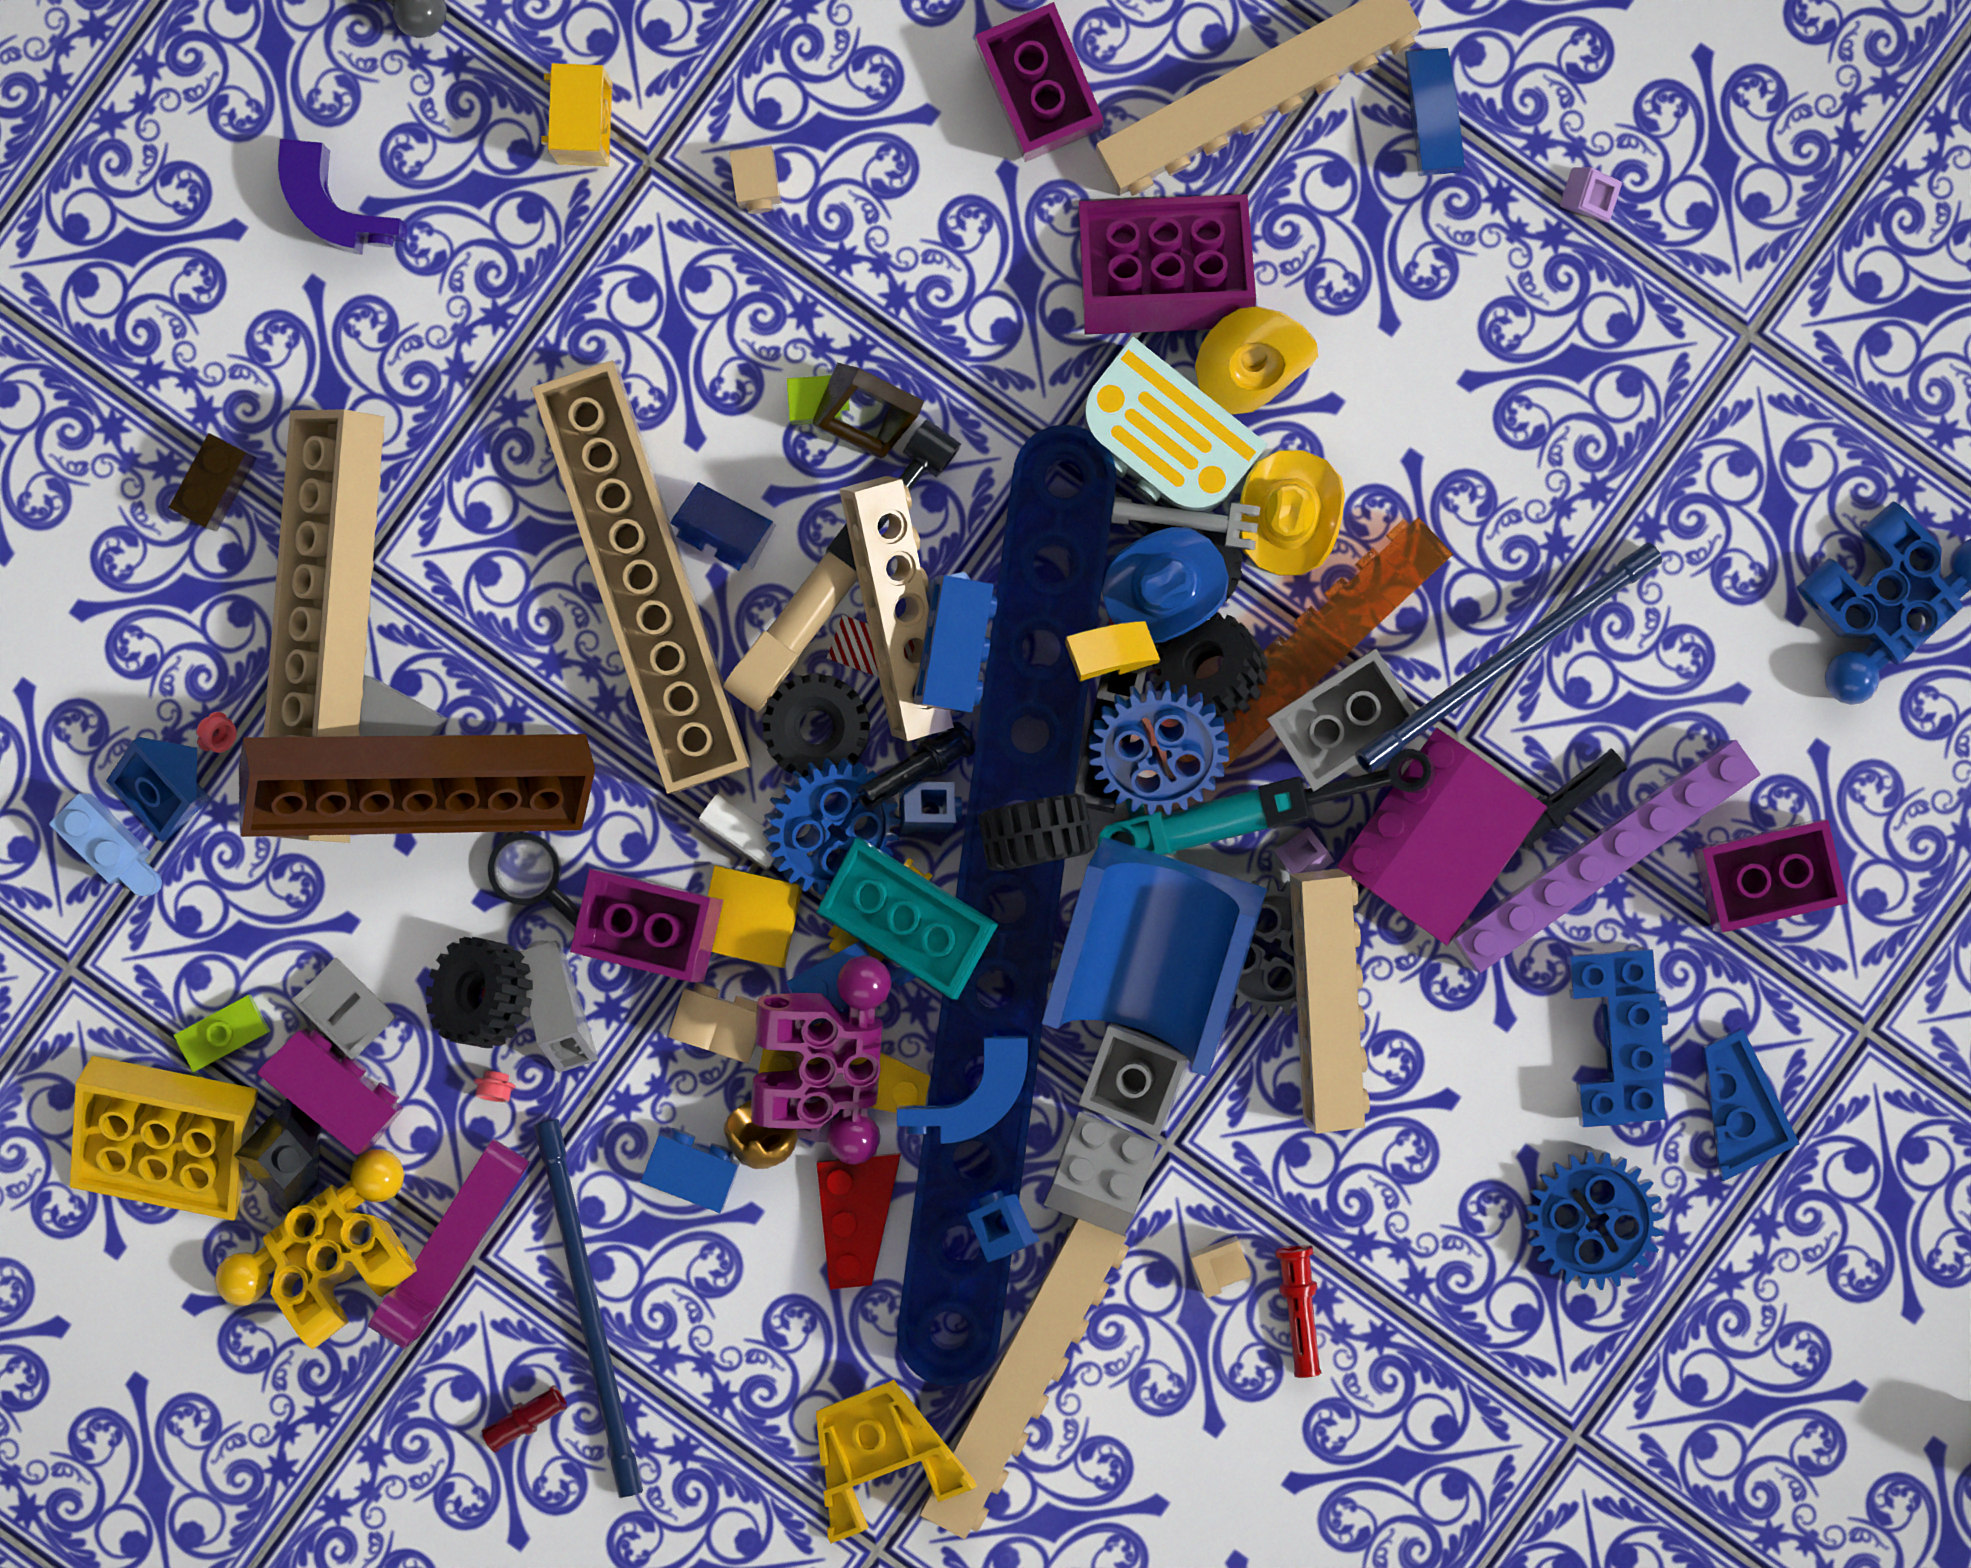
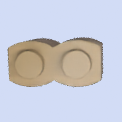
(715, 1022)

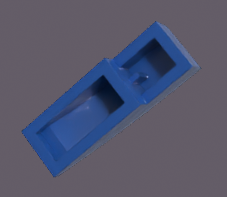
(1434, 112)

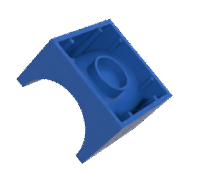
(1156, 949)

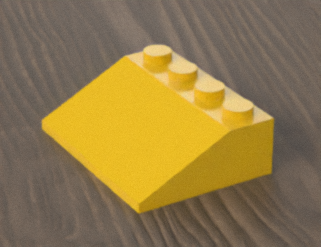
(160, 1137)

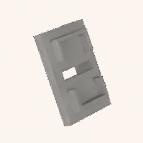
(329, 993)

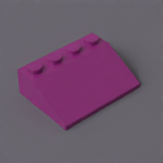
(1165, 263)
(1444, 846)

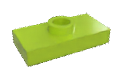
(222, 1033)

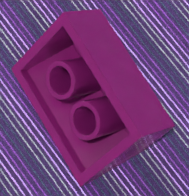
(332, 1090)

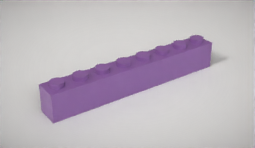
(1605, 855)

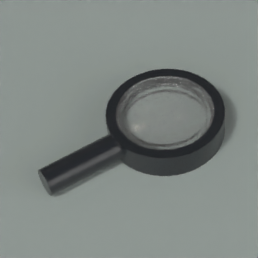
(527, 871)

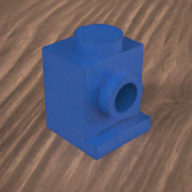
(929, 794)
(992, 1236)

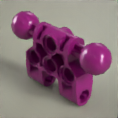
(785, 1025)

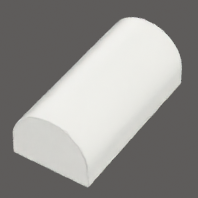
(737, 830)

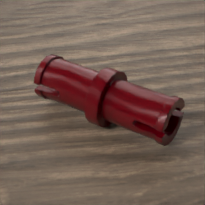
(524, 1418)

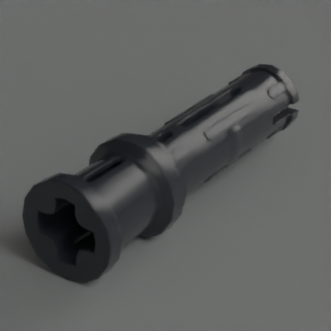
(930, 758)
(1574, 794)

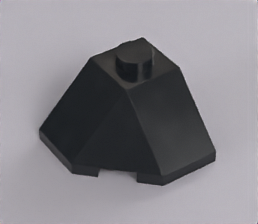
(284, 1155)

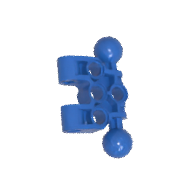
(1831, 590)

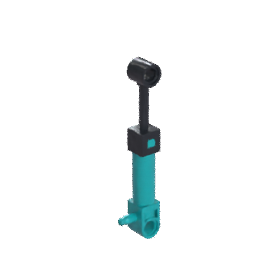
(1255, 810)

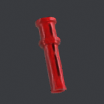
(1298, 1290)

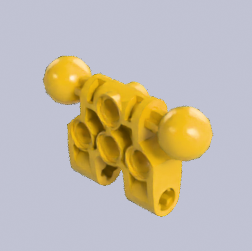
(380, 1261)

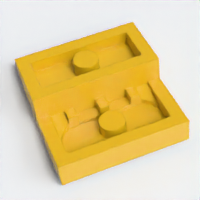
(754, 916)

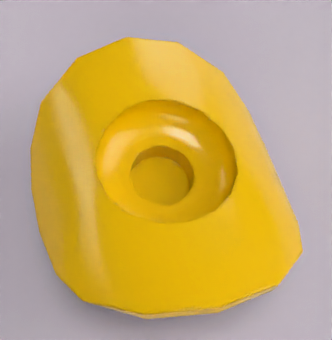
(1253, 358)
(1298, 511)

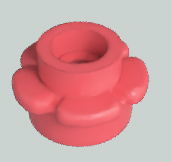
(216, 733)
(494, 1087)

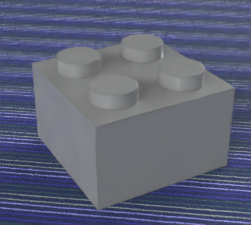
(1135, 1078)
(1101, 1173)

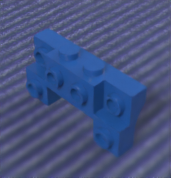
(1631, 1035)

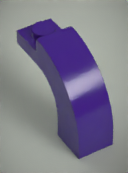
(304, 183)

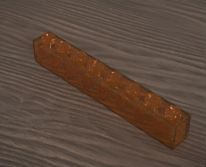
(1337, 626)

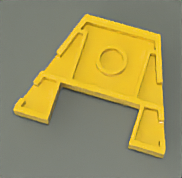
(874, 1437)

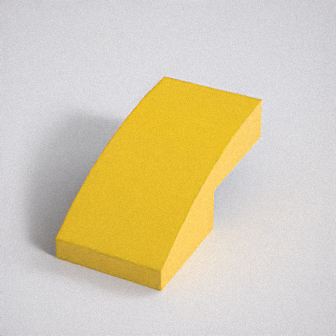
(1112, 648)

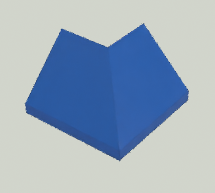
(159, 784)

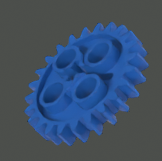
(1123, 761)
(805, 805)
(1624, 1198)

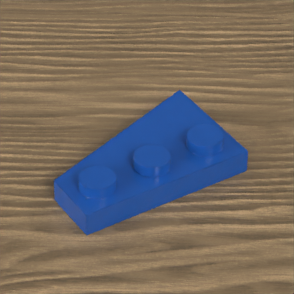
(1743, 1107)

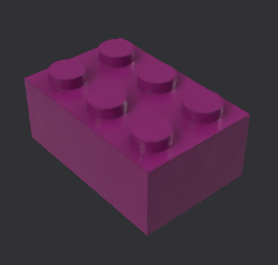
(1039, 82)
(1770, 875)
(646, 926)

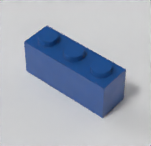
(955, 644)

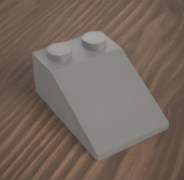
(1340, 718)

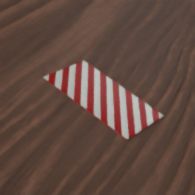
(854, 646)

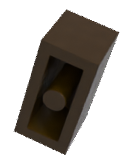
(212, 482)

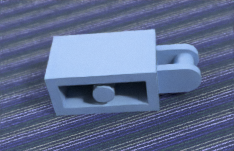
(106, 844)

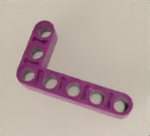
(415, 1301)

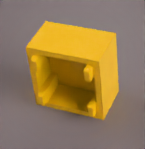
(579, 114)

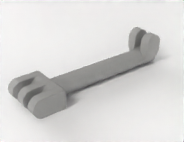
(1231, 525)

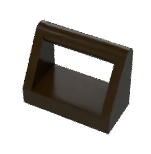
(842, 384)

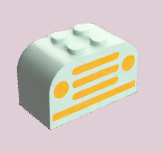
(1168, 432)

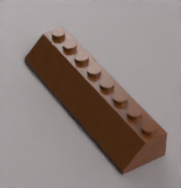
(413, 784)

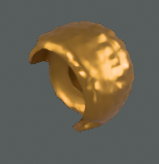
(757, 1145)

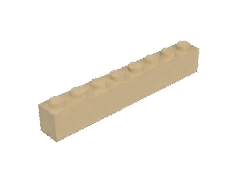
(1255, 91)
(1026, 1369)

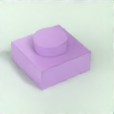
(1304, 853)

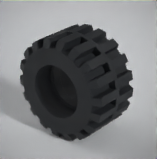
(1036, 832)

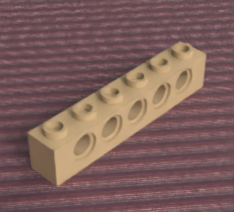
(863, 508)

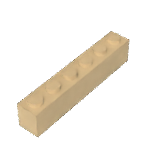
(1328, 1000)

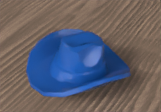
(1168, 581)

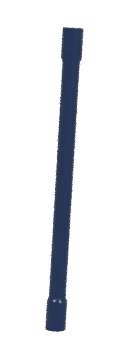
(1392, 741)
(622, 1457)

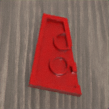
(854, 1216)

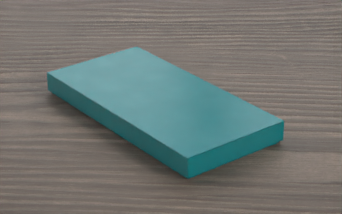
(906, 918)

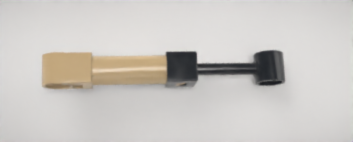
(780, 646)

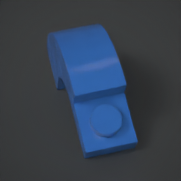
(992, 1098)

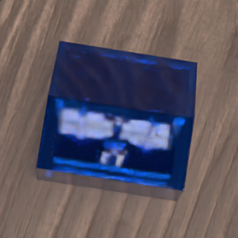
(723, 525)

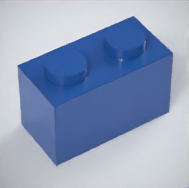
(691, 1170)

